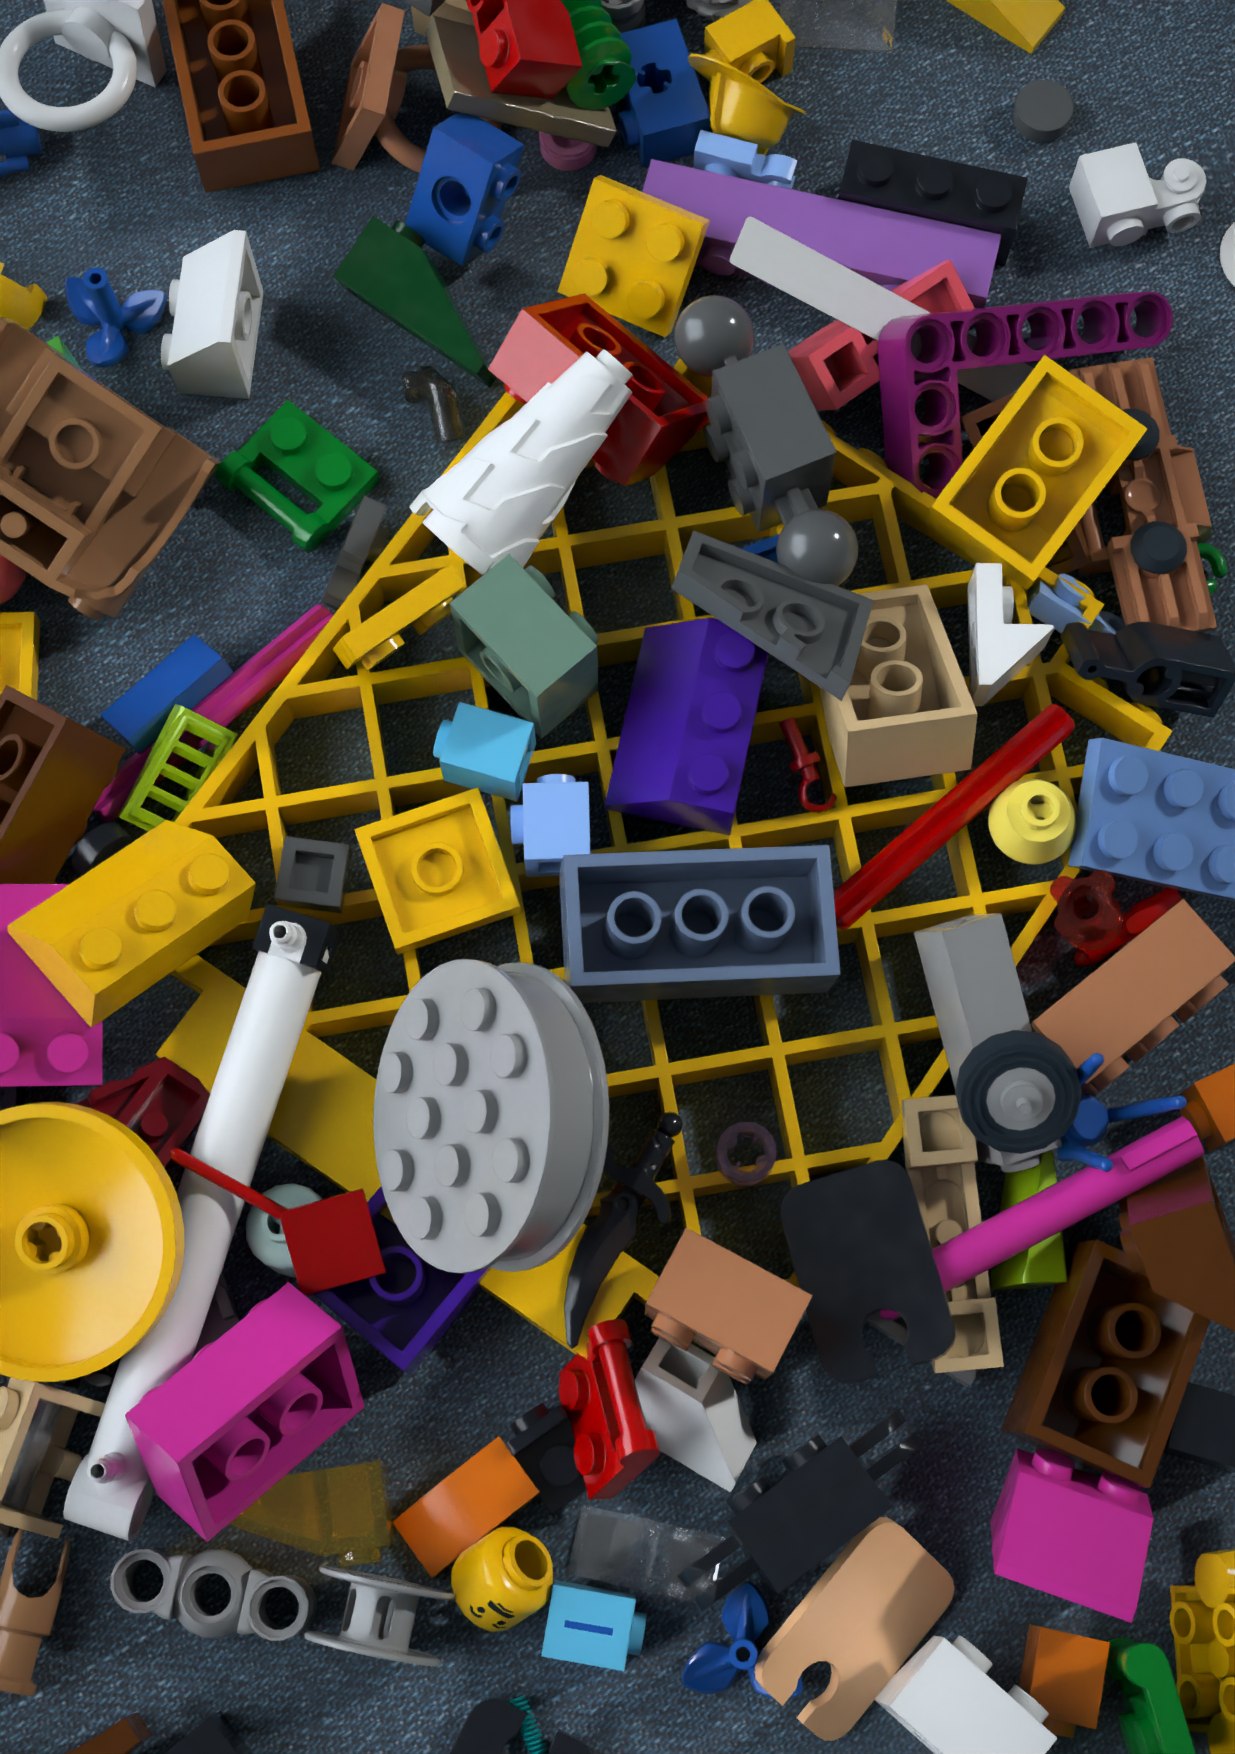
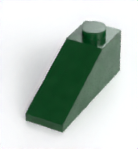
(405, 287)

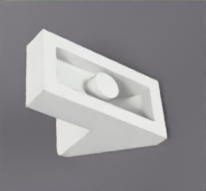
(995, 645)

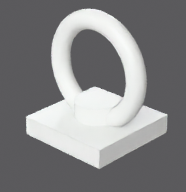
(105, 31)

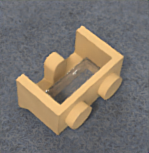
(32, 1449)

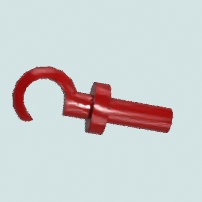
(805, 764)

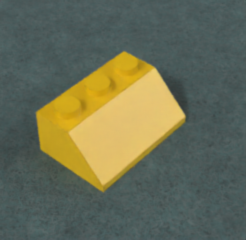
(135, 918)

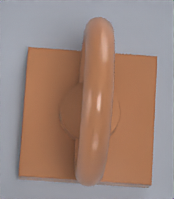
(376, 93)

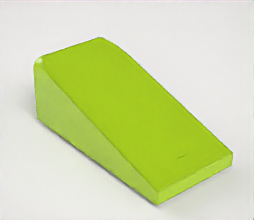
(1044, 1262)

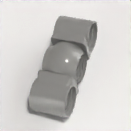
(181, 1599)

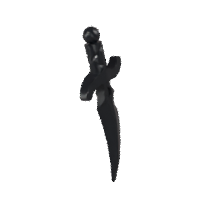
(617, 1220)

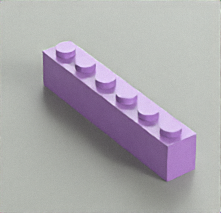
(863, 238)

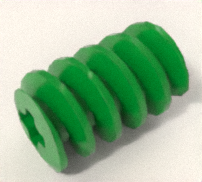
(603, 54)

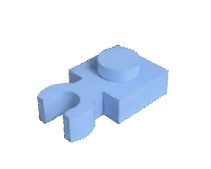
(740, 160)
(1061, 606)

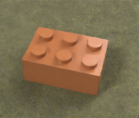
(1136, 992)

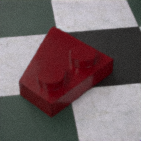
(156, 1103)

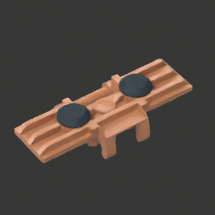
(1163, 506)

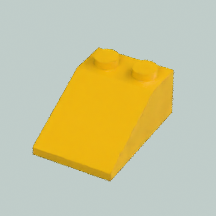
(1034, 472)

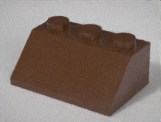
(47, 786)
(1183, 1242)
(1106, 1367)

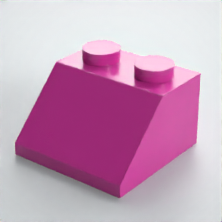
(1072, 1533)

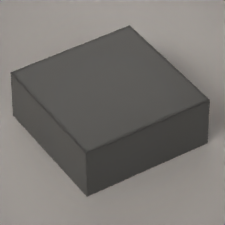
(313, 874)

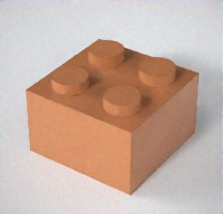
(725, 1308)

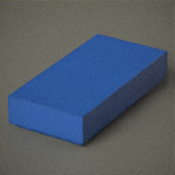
(179, 679)

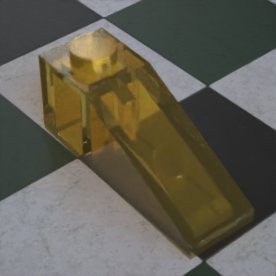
(327, 1512)

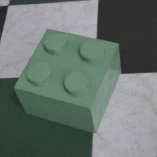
(527, 643)

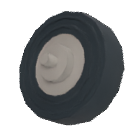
(1018, 1091)

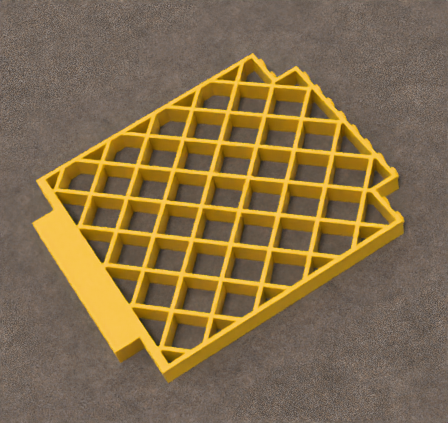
(329, 1101)

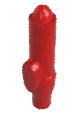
(1134, 923)

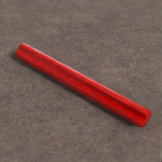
(950, 814)

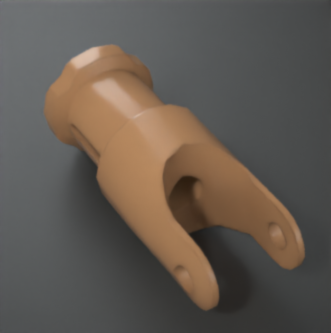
(25, 1622)

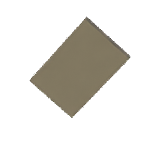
(467, 91)

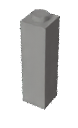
(973, 998)

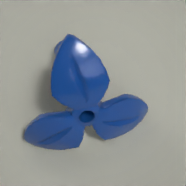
(96, 304)
(716, 1665)

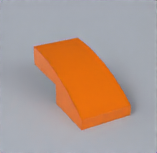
(465, 1506)

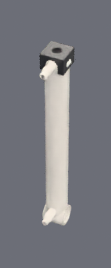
(293, 950)

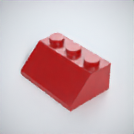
(656, 417)

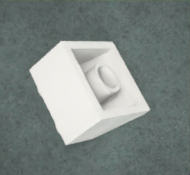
(215, 319)
(958, 1708)

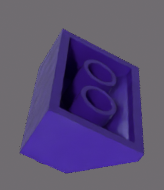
(688, 725)

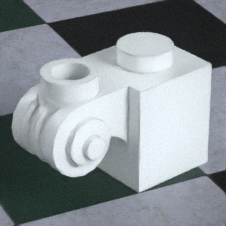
(1122, 202)

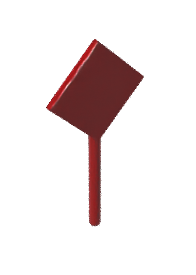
(326, 1239)

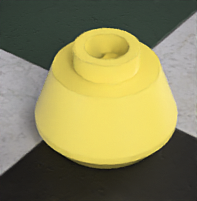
(1032, 821)

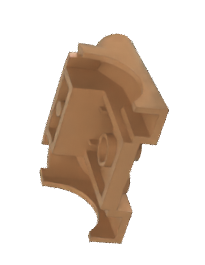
(85, 477)

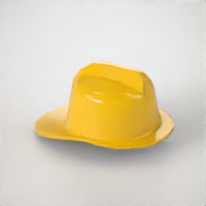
(742, 105)

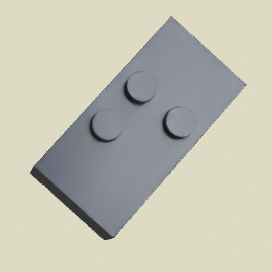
(699, 923)

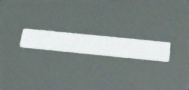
(850, 298)

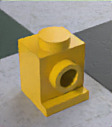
(752, 41)

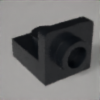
(546, 1453)

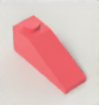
(844, 362)

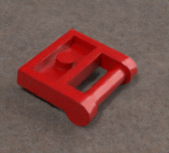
(606, 1412)

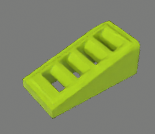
(167, 742)

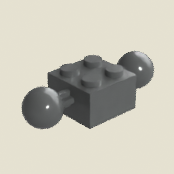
(768, 439)

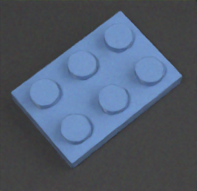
(1156, 819)

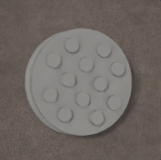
(490, 1116)

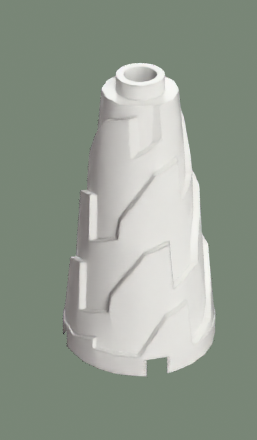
(526, 467)

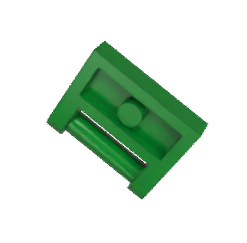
(311, 463)
(1151, 1699)

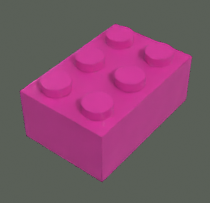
(246, 1410)

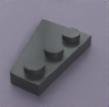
(794, 619)

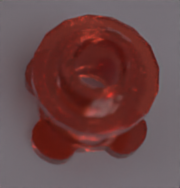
(1085, 896)

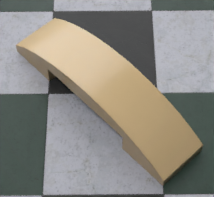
(942, 1170)

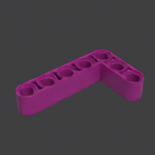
(997, 343)

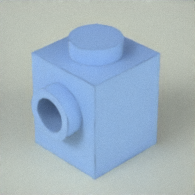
(551, 823)

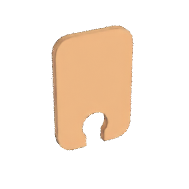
(862, 1621)

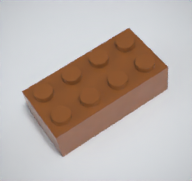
(240, 91)

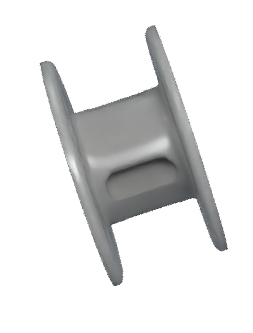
(379, 1617)

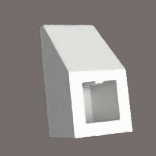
(695, 1412)

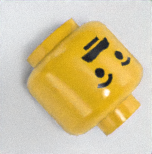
(502, 1579)

